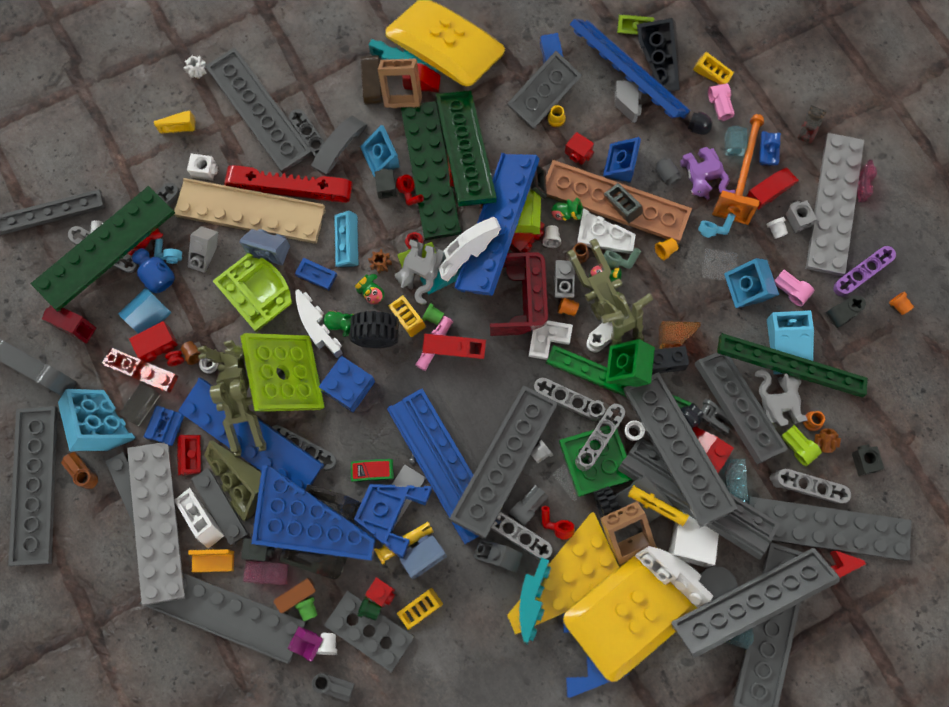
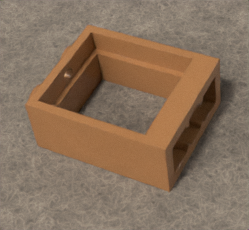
(400, 67)
(629, 547)

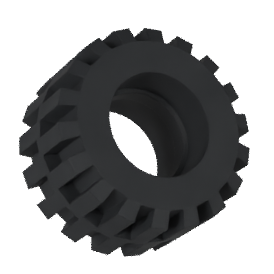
(374, 329)

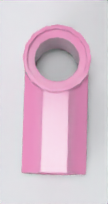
(720, 96)
(797, 290)

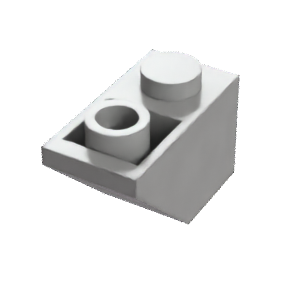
(627, 99)
(202, 248)
(564, 279)

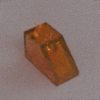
(676, 333)

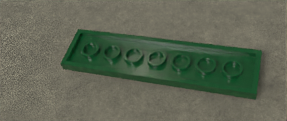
(465, 149)
(430, 171)

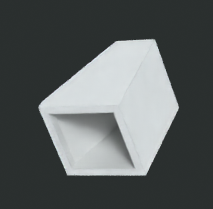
(694, 543)

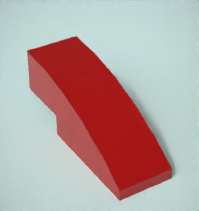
(773, 187)

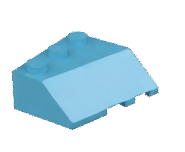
(91, 421)

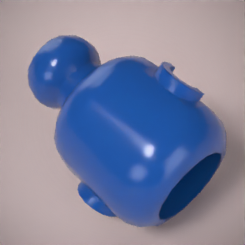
(153, 271)

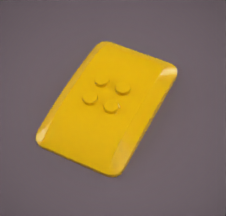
(445, 41)
(625, 618)

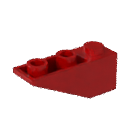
(454, 346)

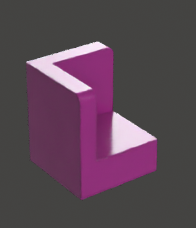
(305, 643)

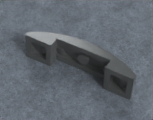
(336, 143)

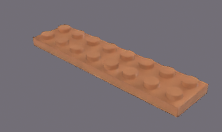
(658, 216)

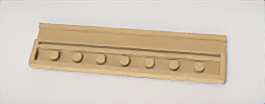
(249, 210)

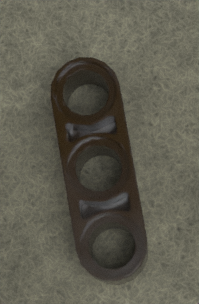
(370, 80)

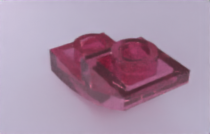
(866, 176)
(265, 572)

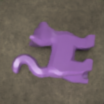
(702, 172)

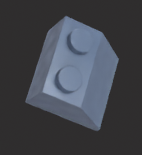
(265, 245)
(422, 556)

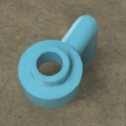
(710, 229)
(170, 255)

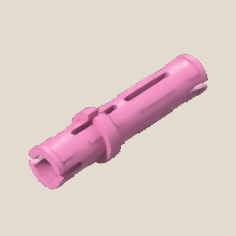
(442, 329)

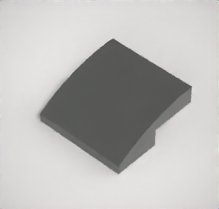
(646, 484)

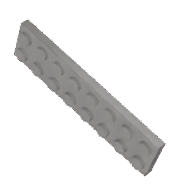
(835, 204)
(155, 524)

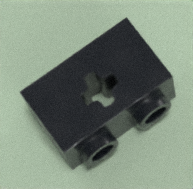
(670, 360)

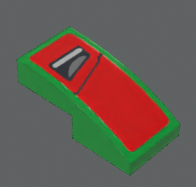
(372, 470)

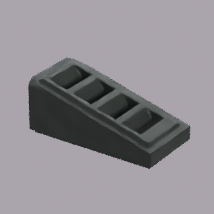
(539, 182)
(629, 213)

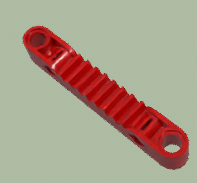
(333, 190)

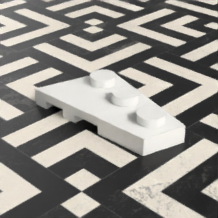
(608, 235)

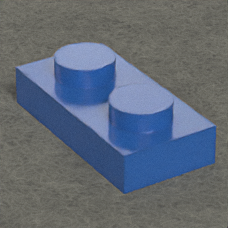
(316, 274)

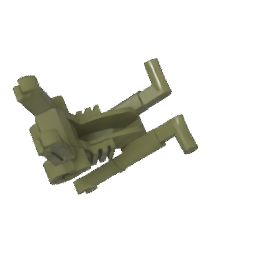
(609, 304)
(232, 393)

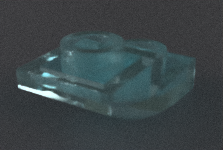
(737, 478)

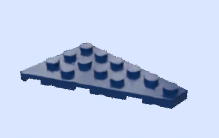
(299, 521)

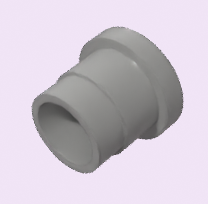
(541, 452)

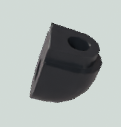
(700, 123)

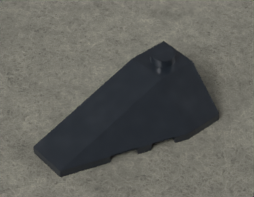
(660, 48)

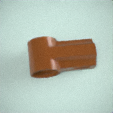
(78, 470)

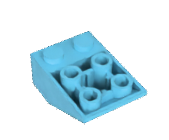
(792, 333)

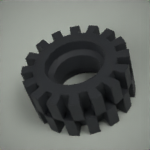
(605, 501)

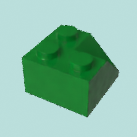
(630, 363)

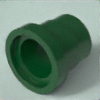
(369, 609)

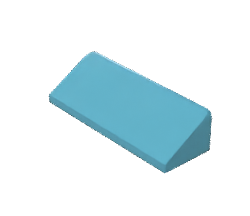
(346, 239)

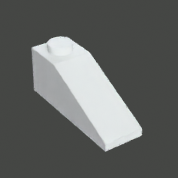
(198, 518)

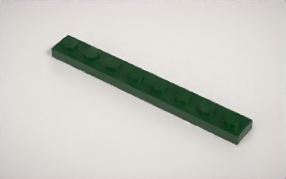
(792, 365)

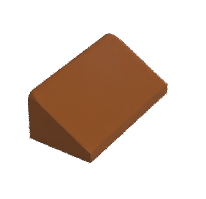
(295, 595)

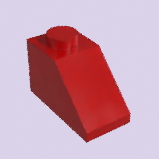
(428, 79)

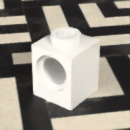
(195, 164)

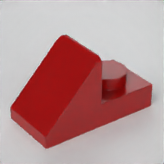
(845, 563)

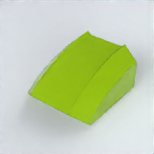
(530, 217)

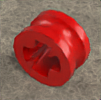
(174, 358)

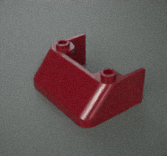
(532, 272)

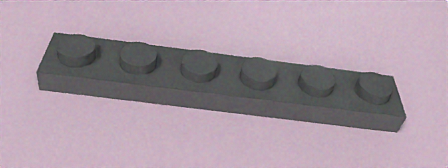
(51, 211)

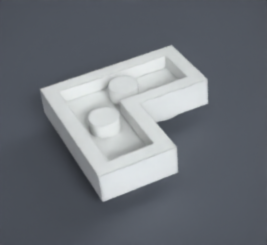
(550, 332)

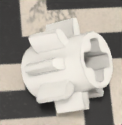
(195, 67)

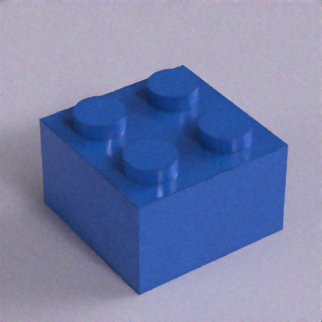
(347, 384)

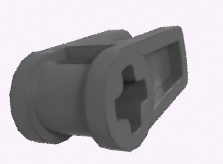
(709, 419)

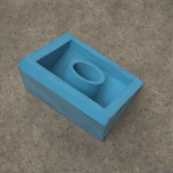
(380, 151)
(144, 311)

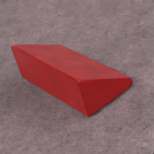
(188, 455)

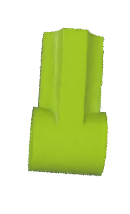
(805, 450)

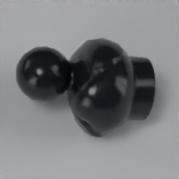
(692, 414)

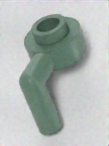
(614, 259)

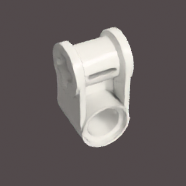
(602, 334)

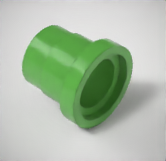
(433, 315)
(306, 608)

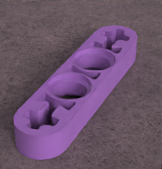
(864, 271)

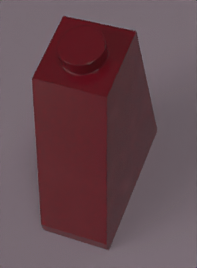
(69, 323)

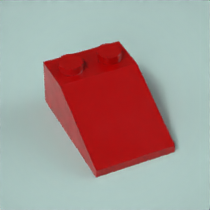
(715, 448)

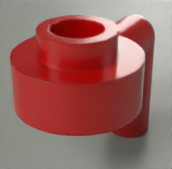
(406, 185)
(562, 529)

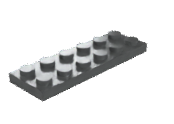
(741, 407)

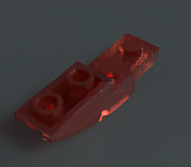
(140, 370)

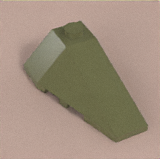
(237, 478)

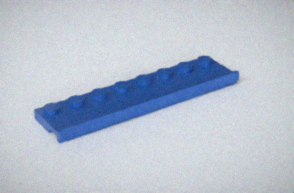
(633, 71)
(511, 185)
(280, 451)
(434, 452)

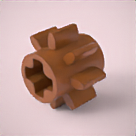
(377, 265)
(827, 440)

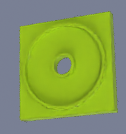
(295, 357)

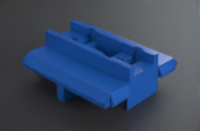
(164, 425)

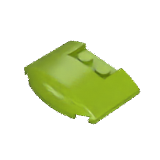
(255, 290)

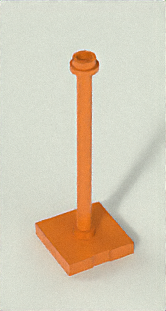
(735, 203)

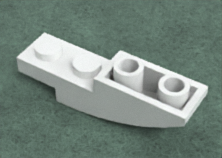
(470, 242)
(312, 319)
(674, 570)

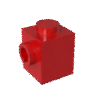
(579, 148)
(380, 592)

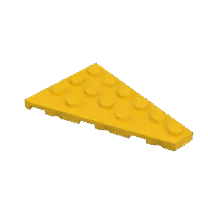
(574, 572)

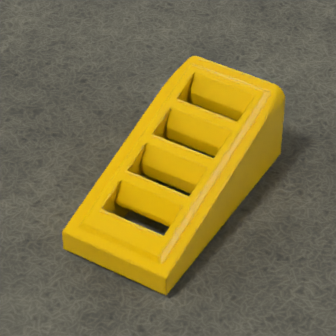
(704, 70)
(176, 123)
(414, 325)
(434, 599)

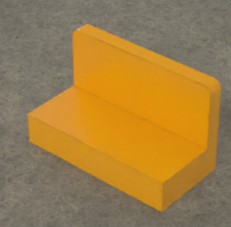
(212, 560)

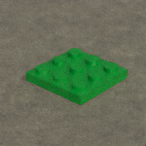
(605, 469)

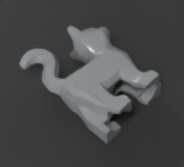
(424, 267)
(776, 404)

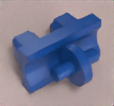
(769, 148)

